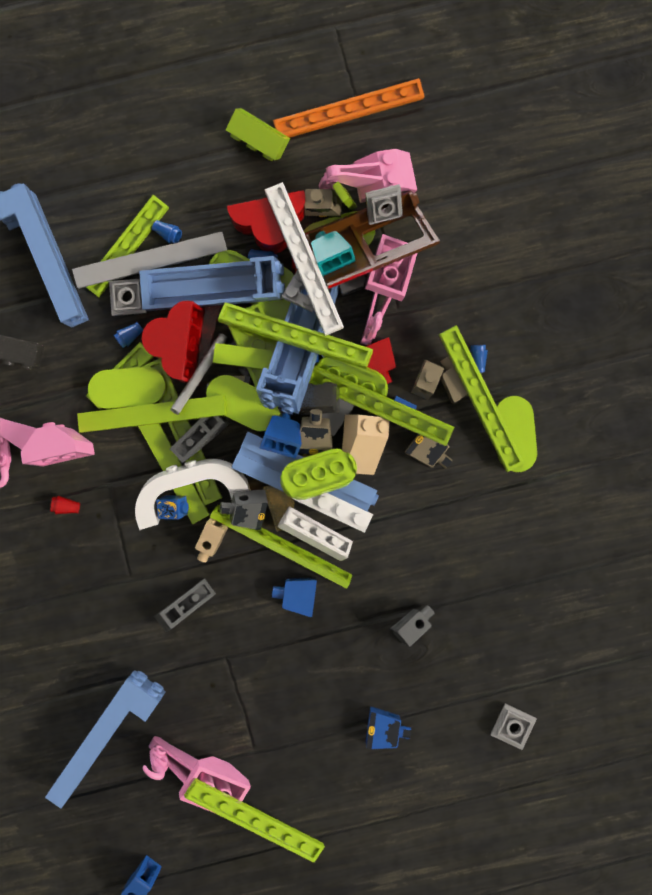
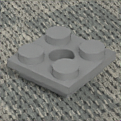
(377, 198)
(117, 290)
(294, 295)
(506, 718)

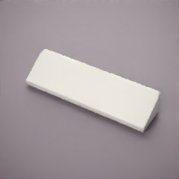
(315, 534)

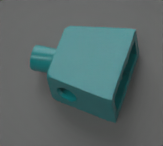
(331, 252)

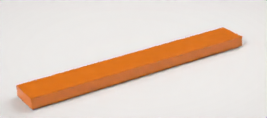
(350, 108)

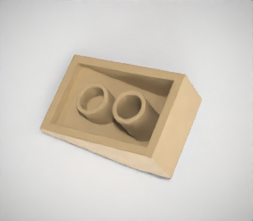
(365, 440)

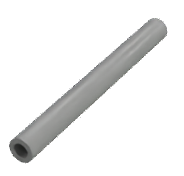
(196, 377)

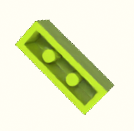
(257, 134)

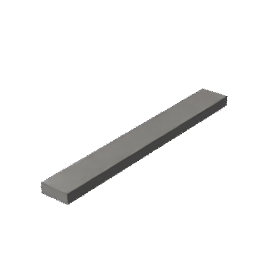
(149, 260)

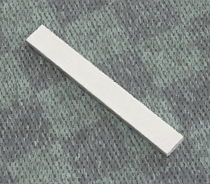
(304, 259)

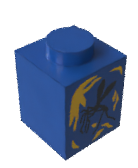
(172, 507)

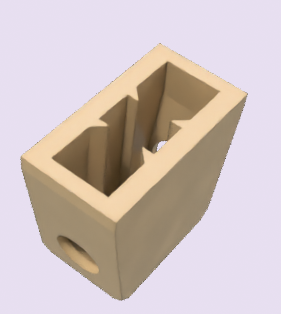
(210, 539)

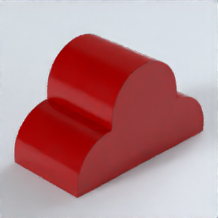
(259, 220)
(176, 339)

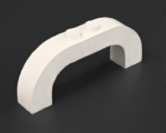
(175, 477)

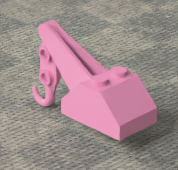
(373, 173)
(388, 281)
(40, 445)
(187, 768)

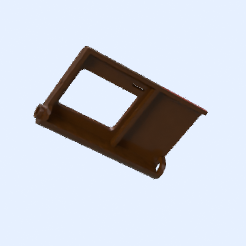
(356, 225)

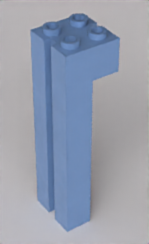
(22, 209)
(213, 284)
(290, 366)
(268, 466)
(135, 695)

